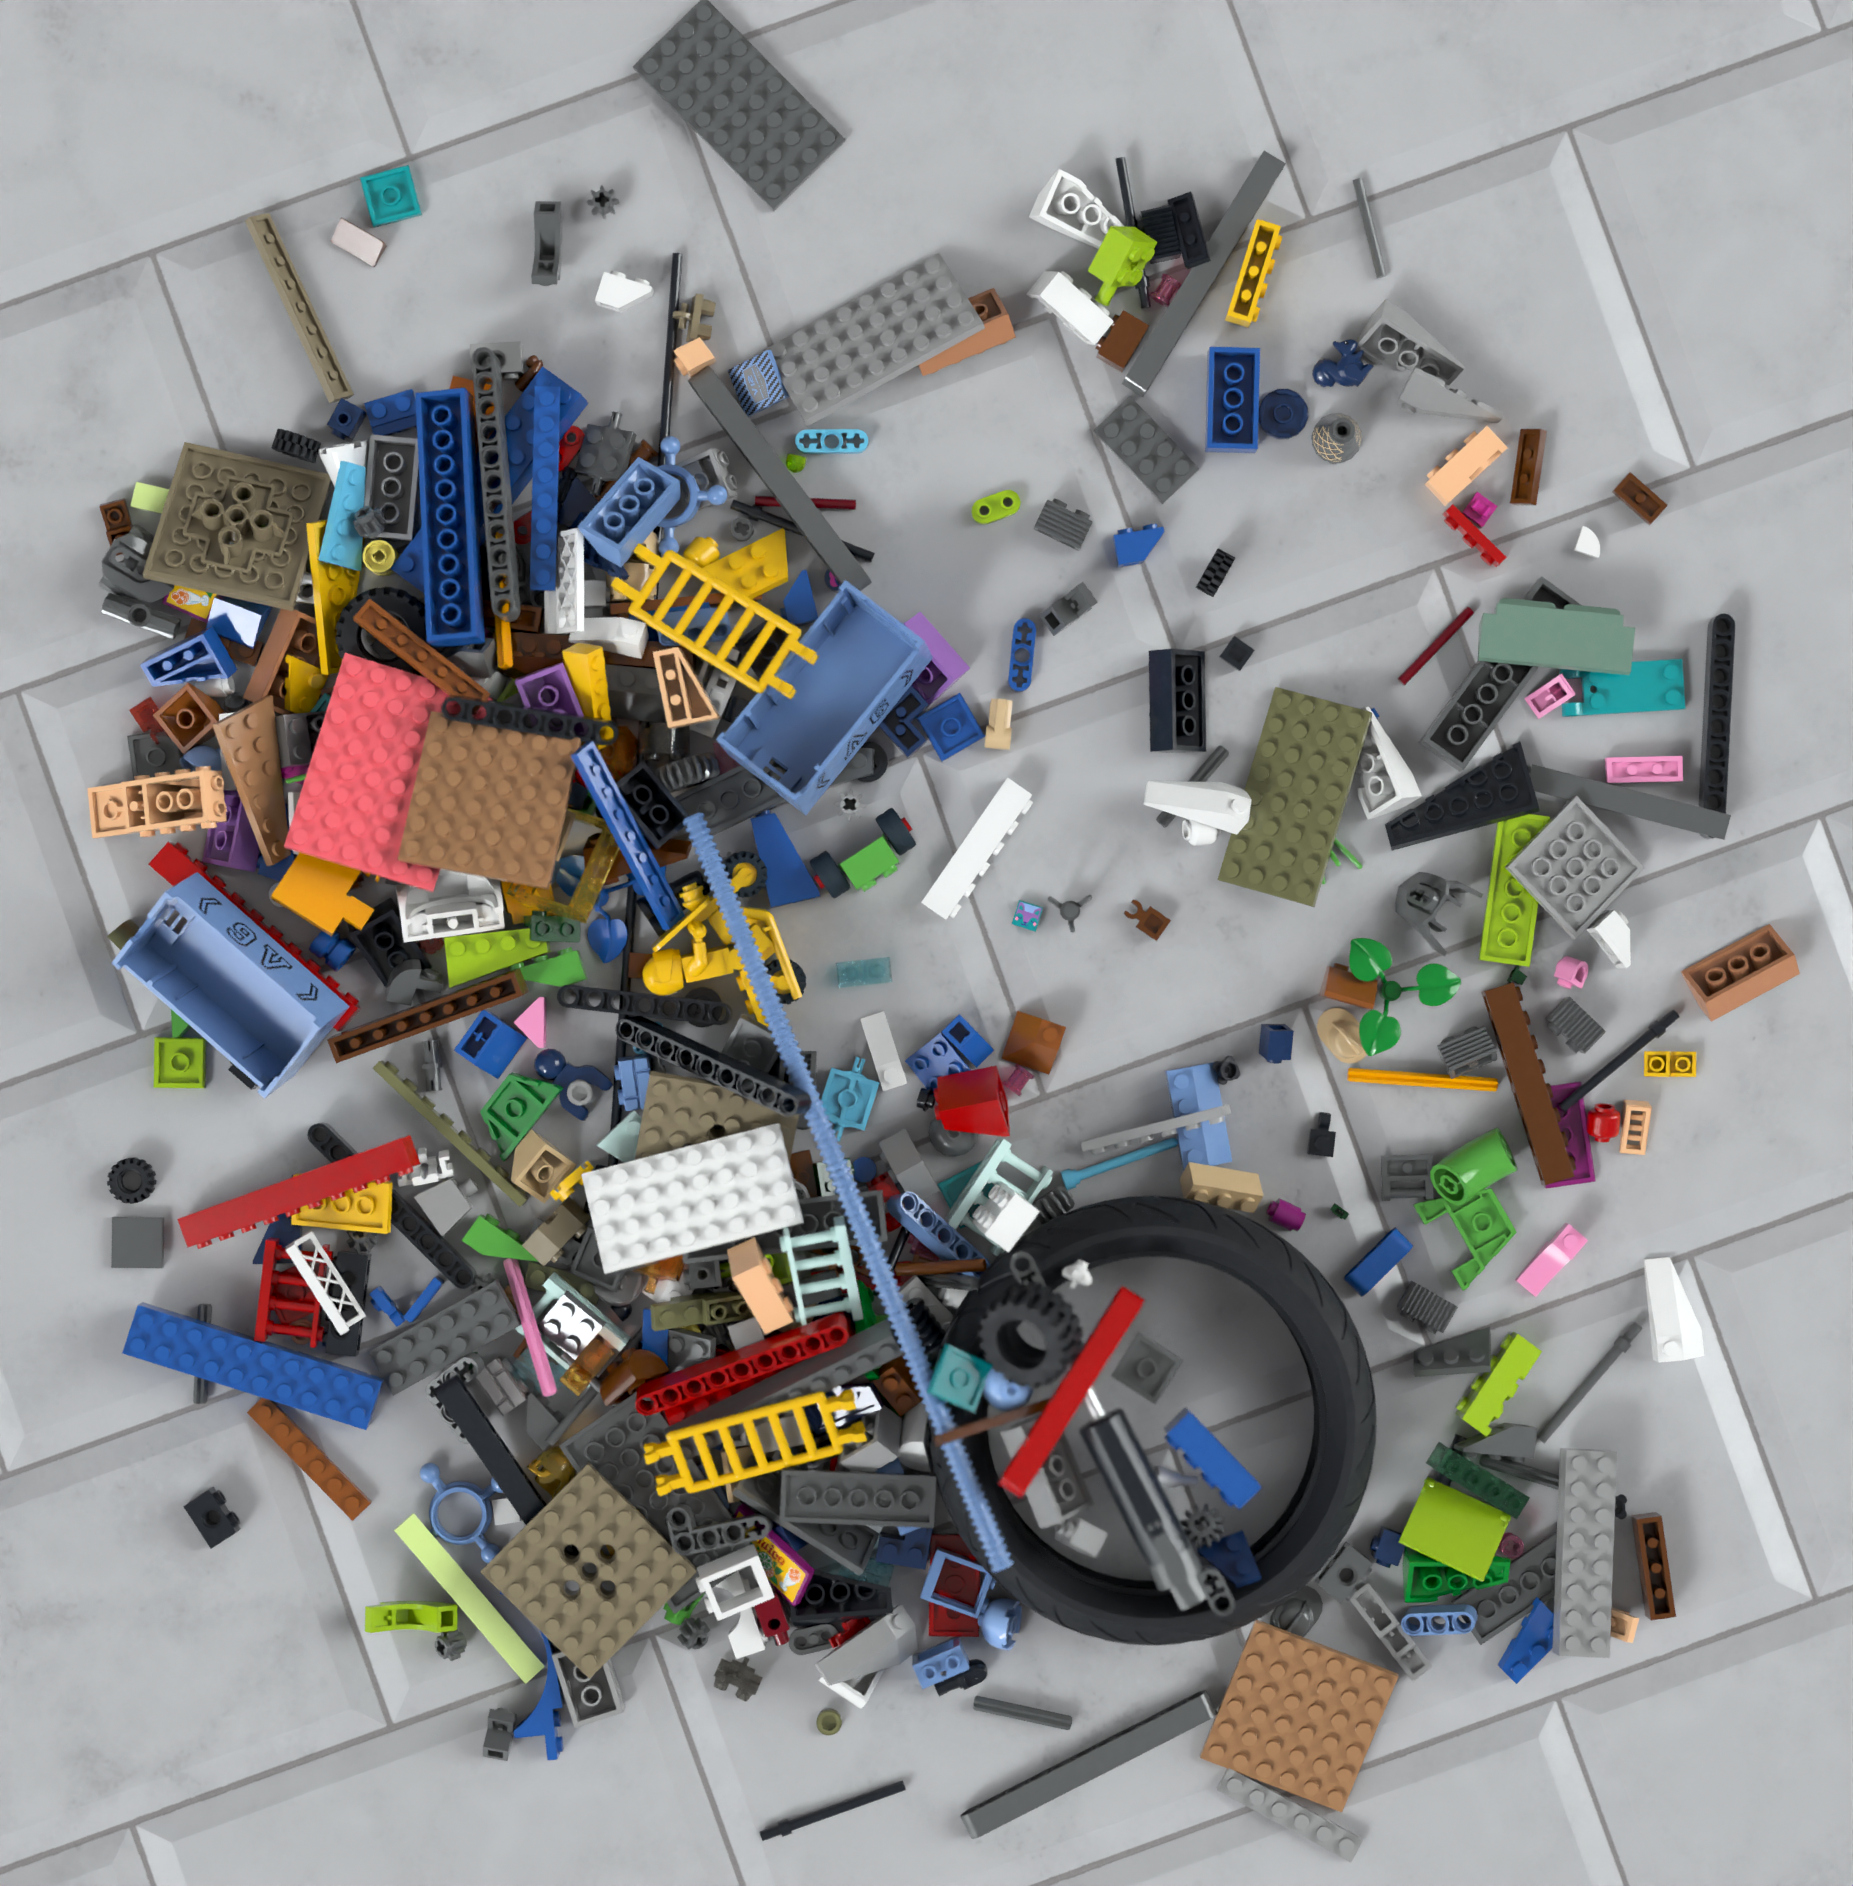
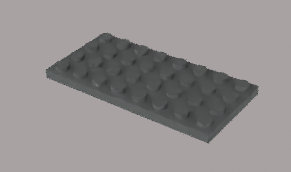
(739, 104)
(617, 1452)

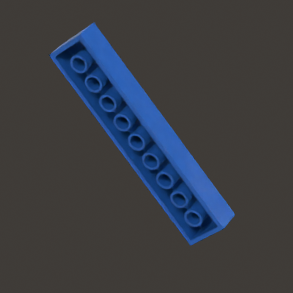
(519, 435)
(450, 518)
(253, 1365)

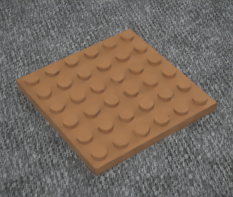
(489, 802)
(1298, 1715)

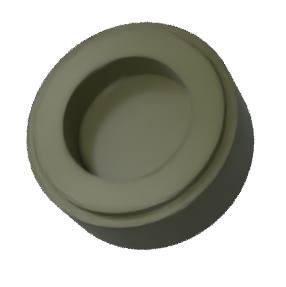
(829, 1721)

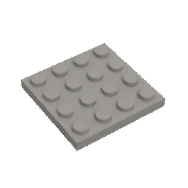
(1574, 867)

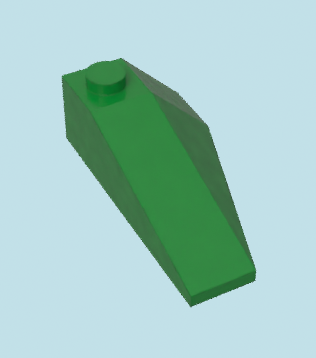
(1428, 1579)

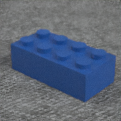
(1232, 400)
(1215, 1461)

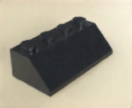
(1177, 700)

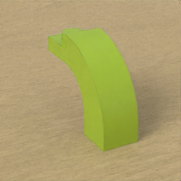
(412, 1615)

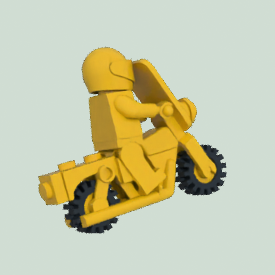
(667, 969)

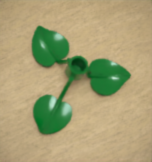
(1368, 961)

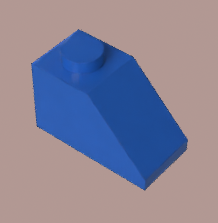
(799, 603)

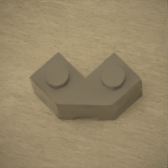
(556, 1231)

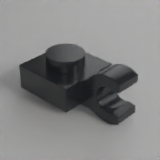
(1322, 1140)

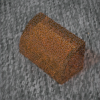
(621, 754)

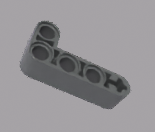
(720, 1528)

